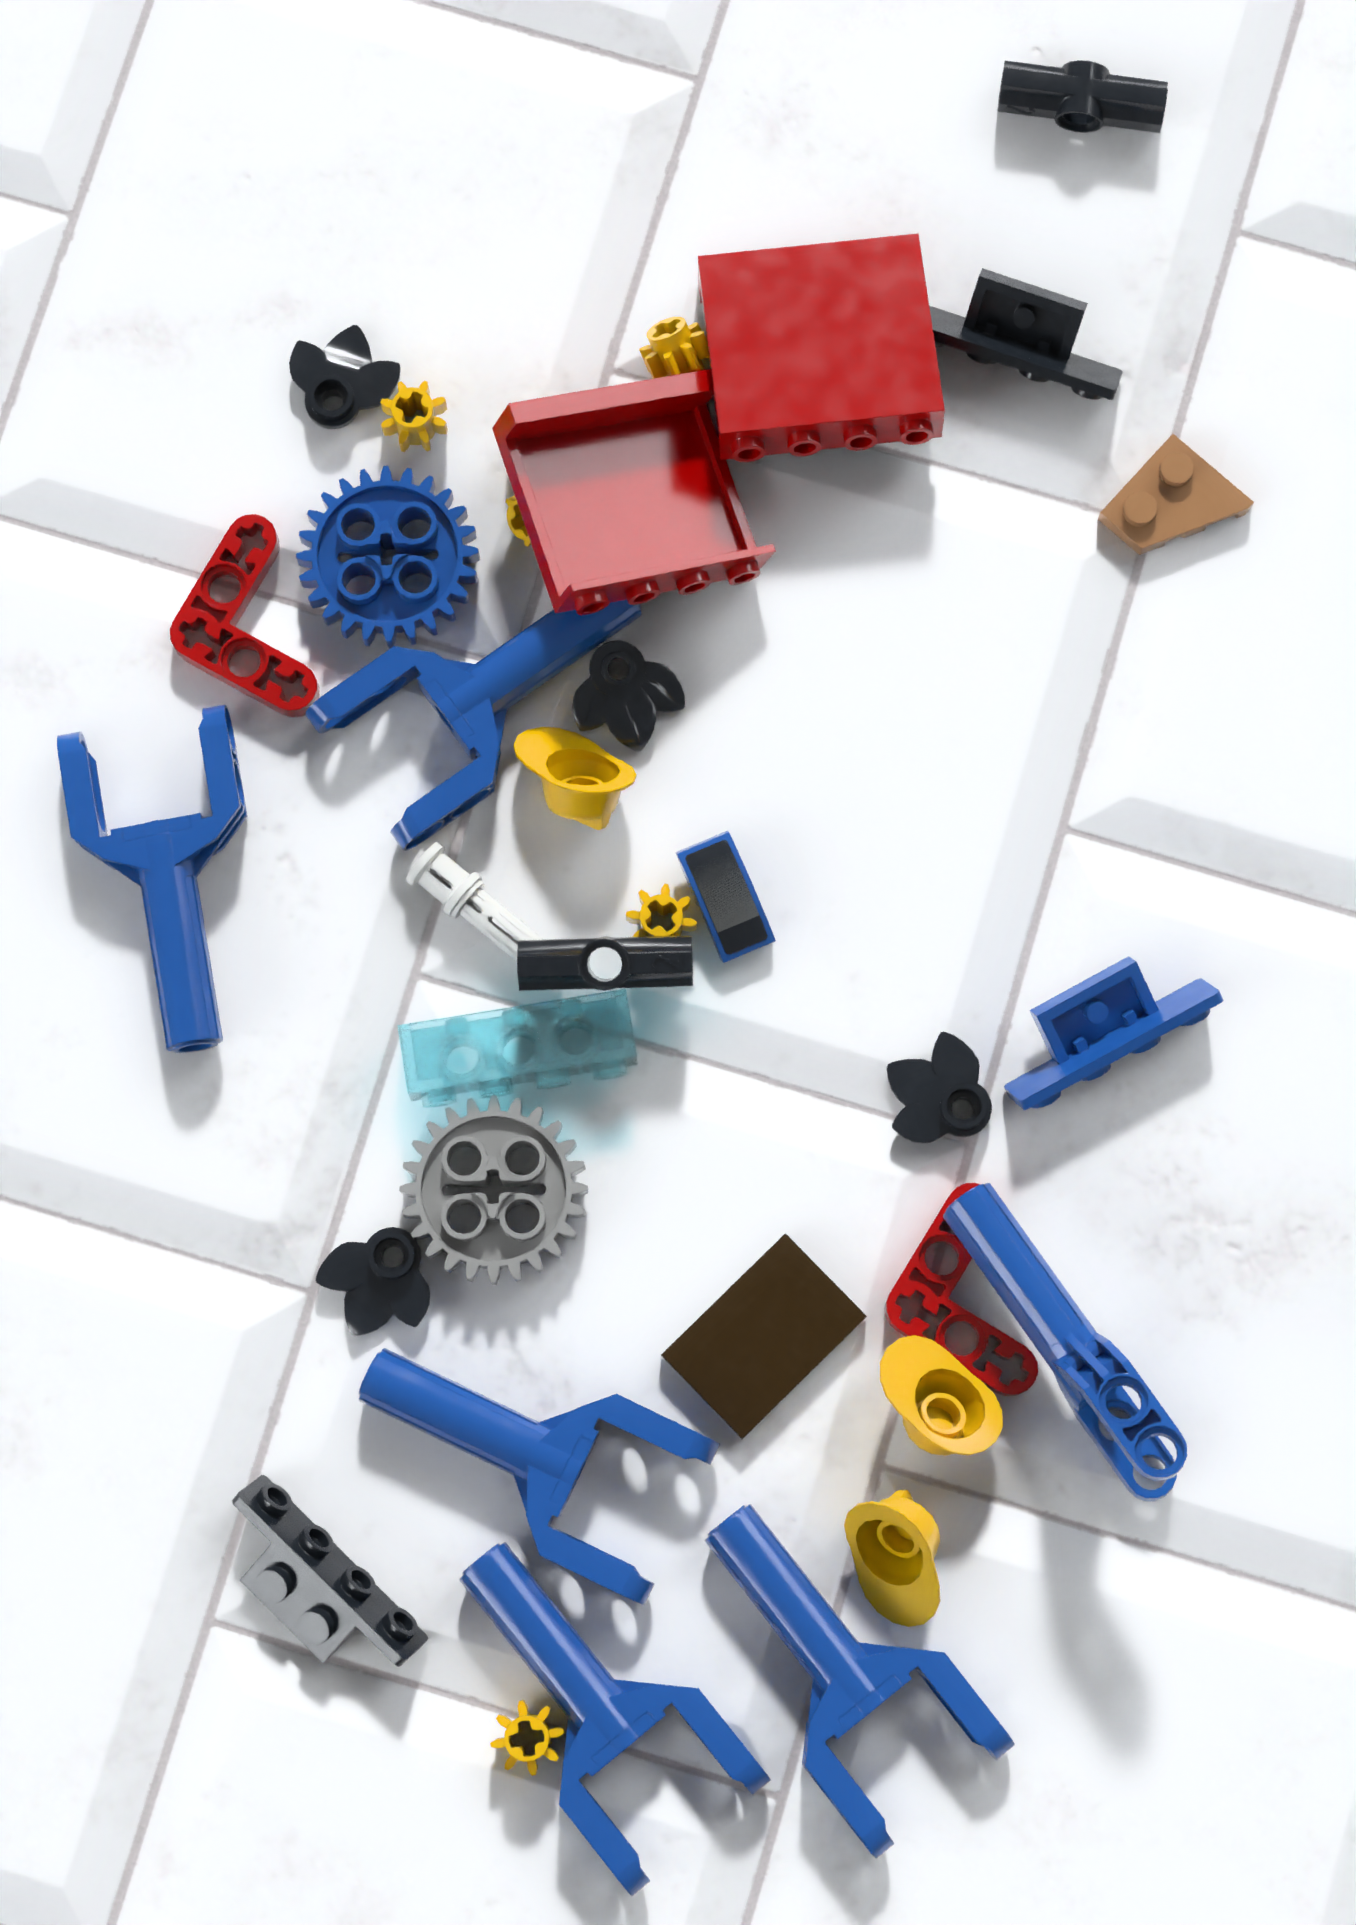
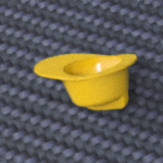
(575, 774)
(939, 1399)
(895, 1557)

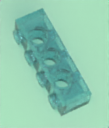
(429, 1043)

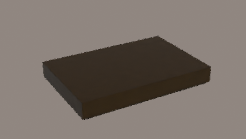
(763, 1336)

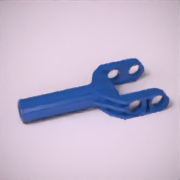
(469, 701)
(165, 863)
(1083, 1361)
(540, 1455)
(845, 1674)
(600, 1710)

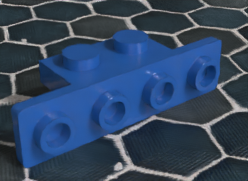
(1101, 1024)

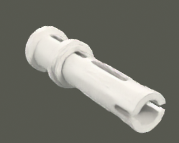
(465, 890)

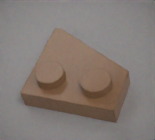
(1171, 499)

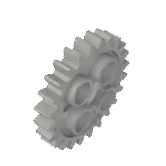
(495, 1137)

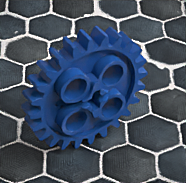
(387, 605)

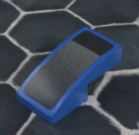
(725, 896)

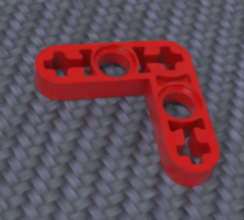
(222, 618)
(936, 1291)

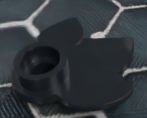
(341, 371)
(628, 703)
(933, 1087)
(374, 1289)

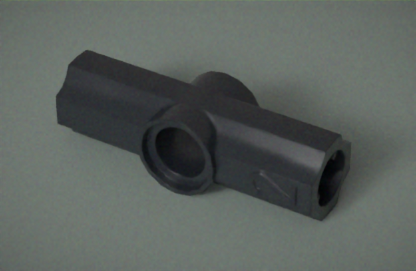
(1082, 96)
(566, 966)

